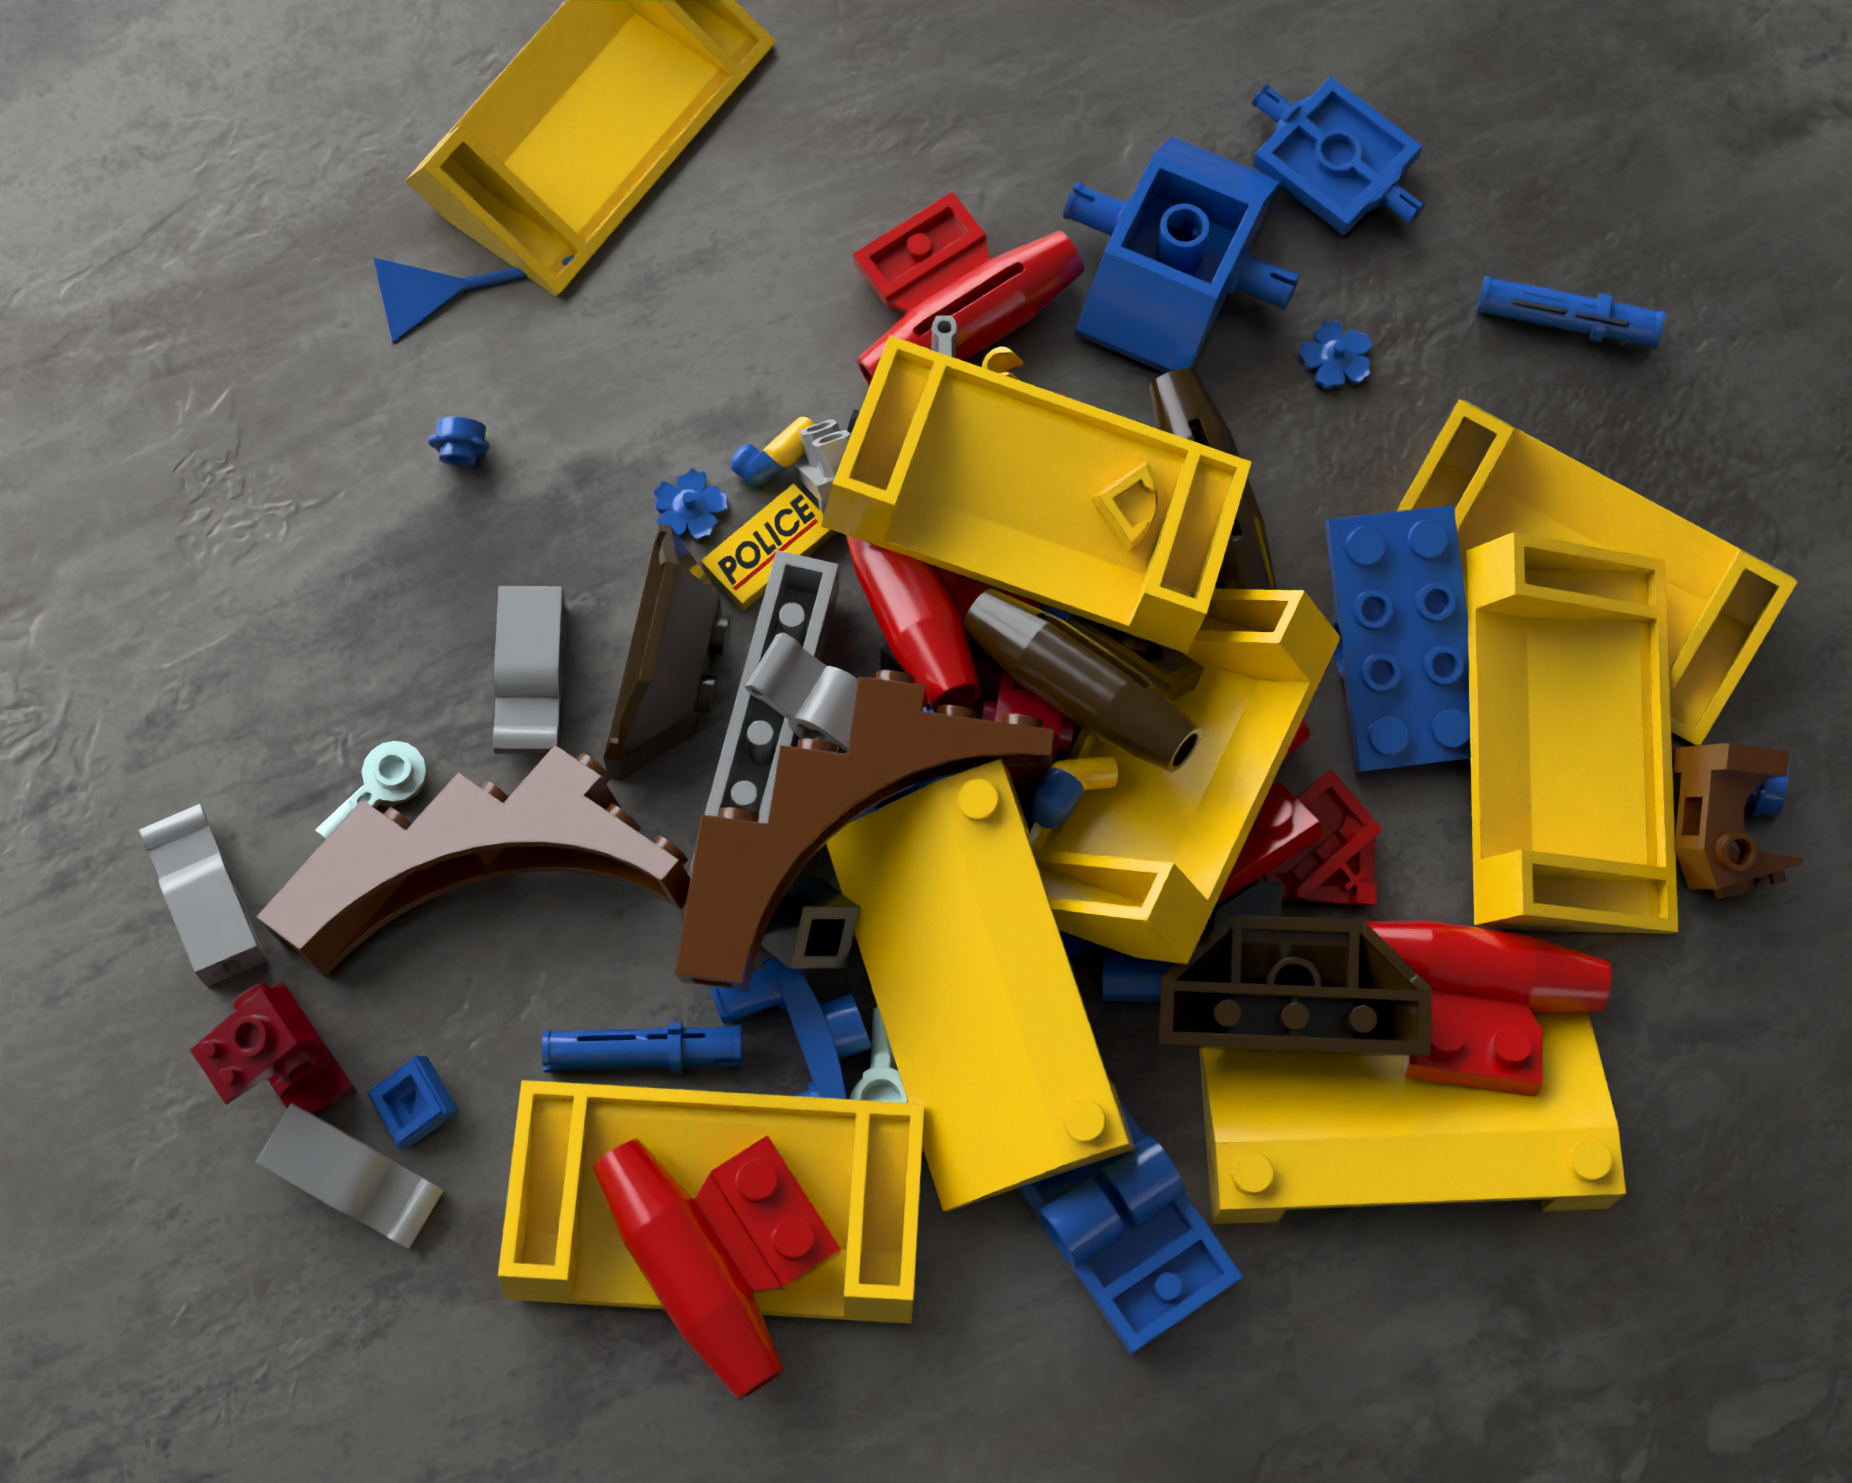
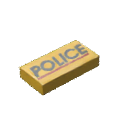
(746, 558)

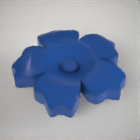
(1337, 357)
(690, 505)

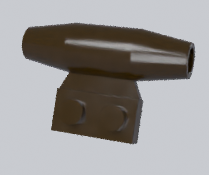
(1187, 411)
(1093, 676)

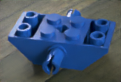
(1176, 254)

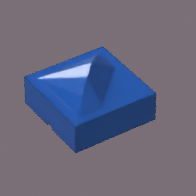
(412, 1102)

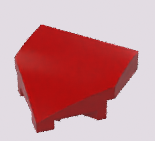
(1339, 863)

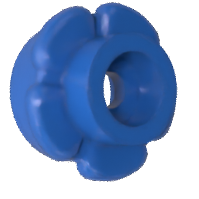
(459, 440)
(1768, 797)

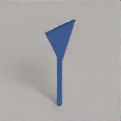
(416, 293)

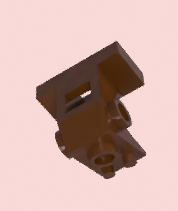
(1711, 816)

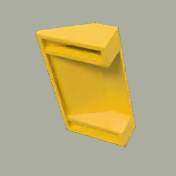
(586, 126)
(1003, 488)
(1715, 592)
(1570, 738)
(1154, 852)
(977, 988)
(1363, 1135)
(847, 1155)

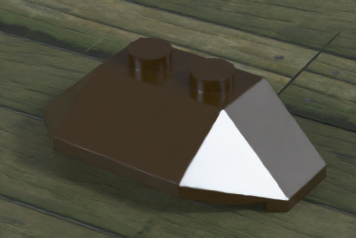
(667, 660)
(1296, 991)

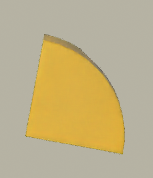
(1130, 504)

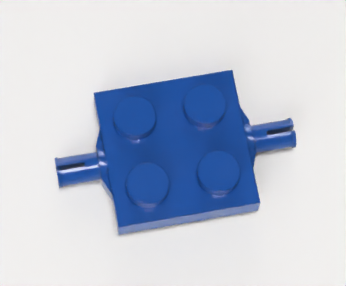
(1337, 155)

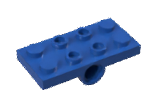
(1401, 636)
(1133, 1239)

